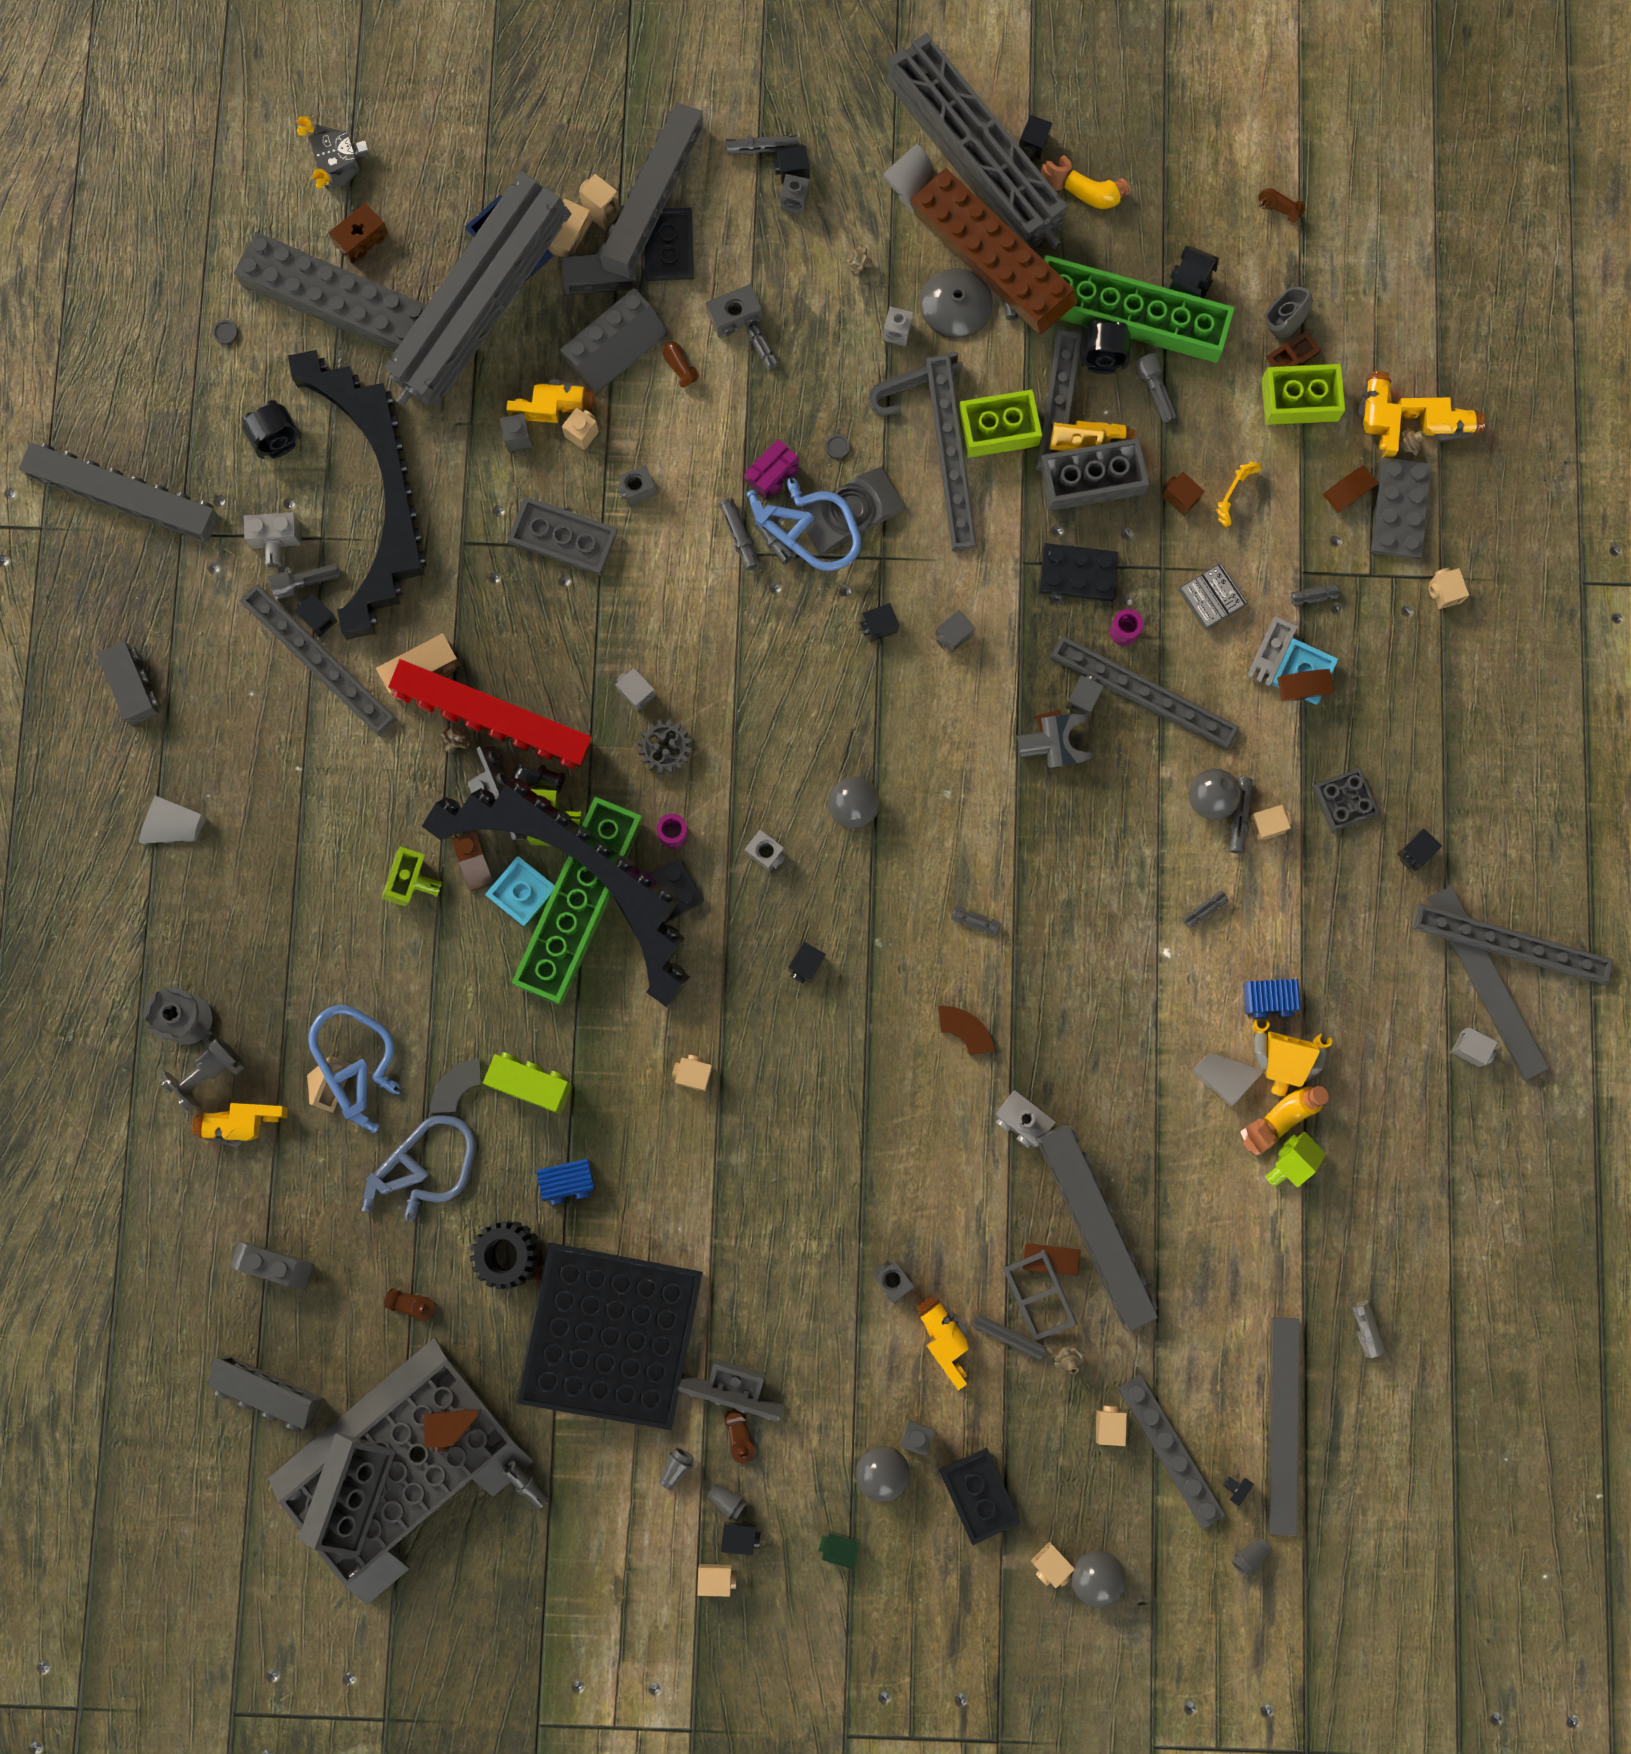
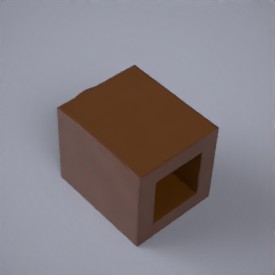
(1182, 493)

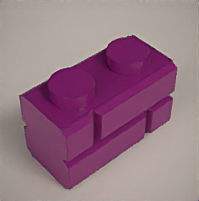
(772, 469)

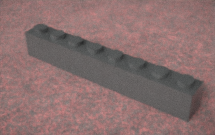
(651, 190)
(119, 492)
(1097, 1227)

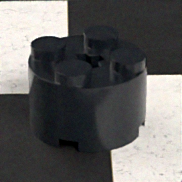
(1194, 272)
(1105, 347)
(271, 430)

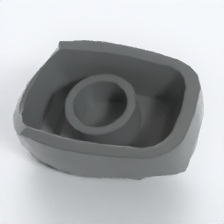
(1289, 311)

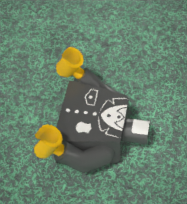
(332, 153)

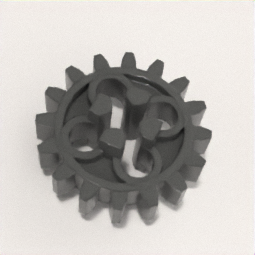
(650, 750)

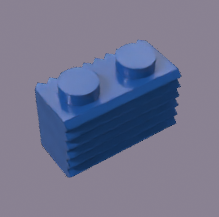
(1272, 997)
(566, 1181)

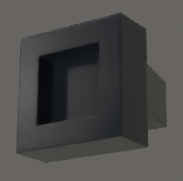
(1239, 1489)

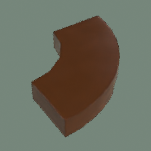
(967, 1028)

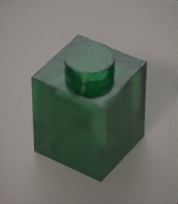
(839, 1549)

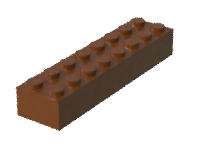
(994, 251)

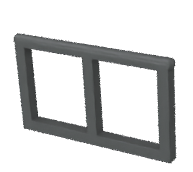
(1022, 1302)

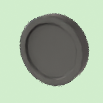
(225, 332)
(837, 446)

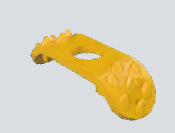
(1223, 511)

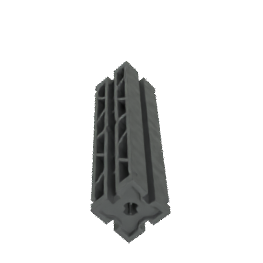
(975, 142)
(477, 291)

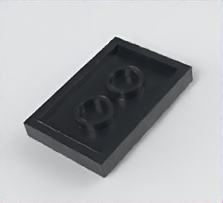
(671, 247)
(1078, 572)
(677, 879)
(979, 1496)

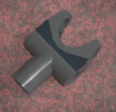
(1054, 741)

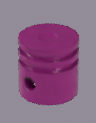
(1126, 627)
(672, 831)

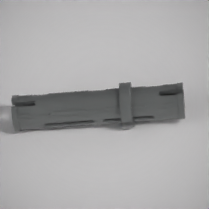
(762, 144)
(743, 543)
(1237, 844)

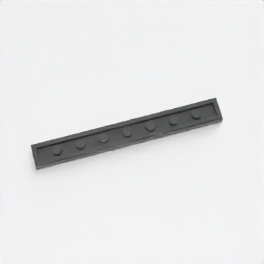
(951, 452)
(318, 660)
(1145, 692)
(1512, 944)
(1494, 995)
(1284, 1426)

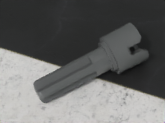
(1150, 372)
(285, 583)

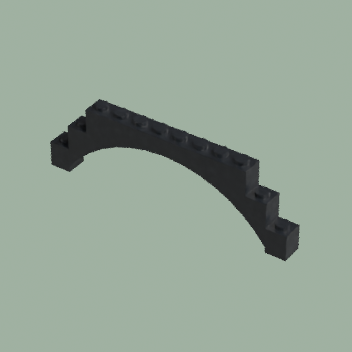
(399, 545)
(635, 890)

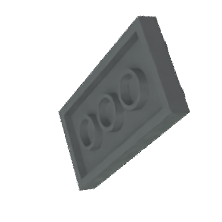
(1400, 508)
(562, 535)

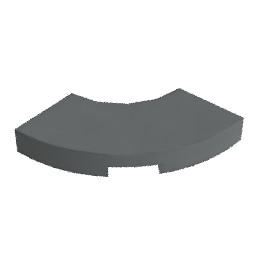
(454, 1085)

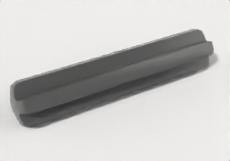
(1009, 1336)

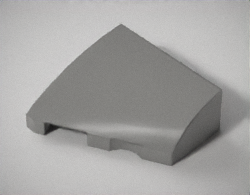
(909, 174)
(170, 823)
(1226, 1076)
(1369, 1333)

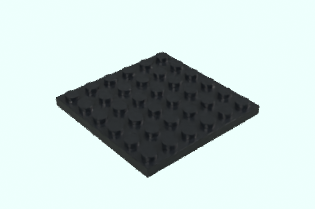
(609, 1337)

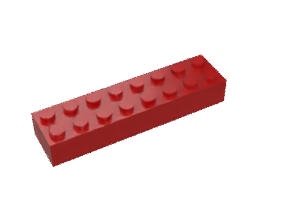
(489, 713)

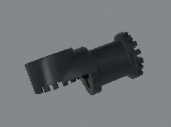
(542, 777)

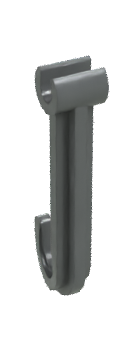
(902, 383)

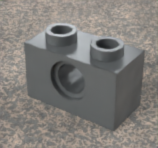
(741, 300)

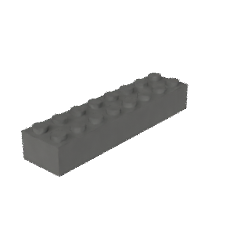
(327, 292)

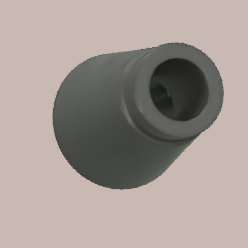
(675, 1468)
(728, 1502)
(1251, 1557)

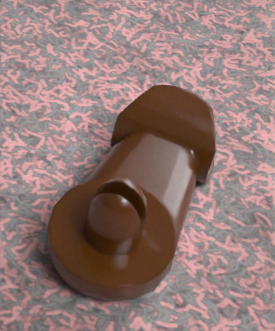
(1272, 199)
(674, 357)
(412, 1305)
(740, 1440)

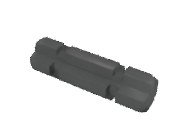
(763, 347)
(1315, 594)
(1205, 909)
(976, 921)

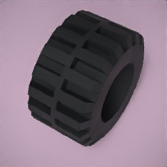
(486, 1261)

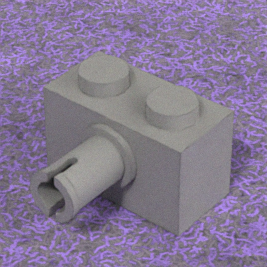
(271, 533)
(1023, 1119)

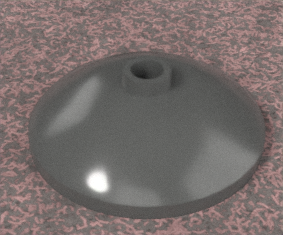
(953, 315)

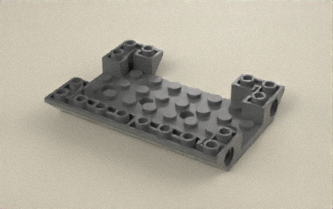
(413, 1489)

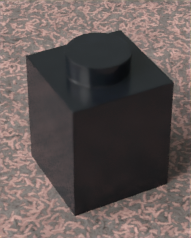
(1035, 136)
(792, 162)
(315, 614)
(879, 622)
(1419, 850)
(806, 963)
(740, 1538)

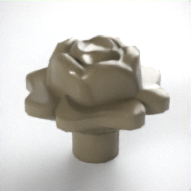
(859, 259)
(1411, 440)
(455, 739)
(1069, 1359)

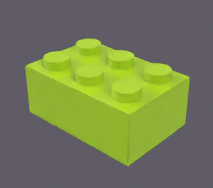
(1303, 394)
(1000, 423)
(528, 1082)

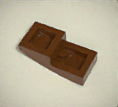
(1295, 352)
(1350, 488)
(1305, 684)
(1063, 1260)

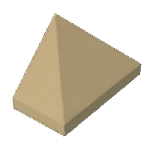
(319, 1090)

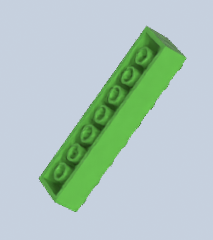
(1150, 311)
(574, 910)

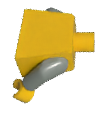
(1288, 1058)

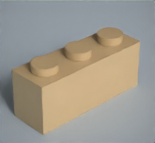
(432, 655)

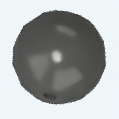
(1214, 794)
(853, 802)
(882, 1474)
(1098, 1579)

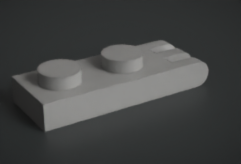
(1272, 649)

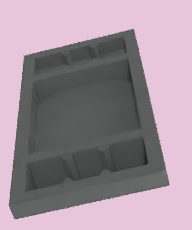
(871, 502)

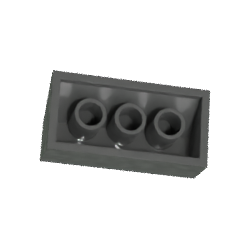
(614, 341)
(1094, 474)
(263, 1391)
(346, 1495)

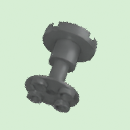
(178, 1016)
(210, 1065)

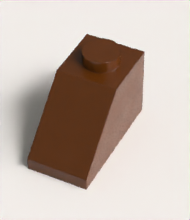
(473, 860)
(447, 1427)

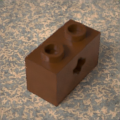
(363, 222)

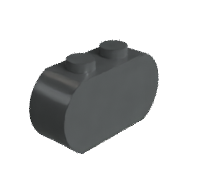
(272, 1265)

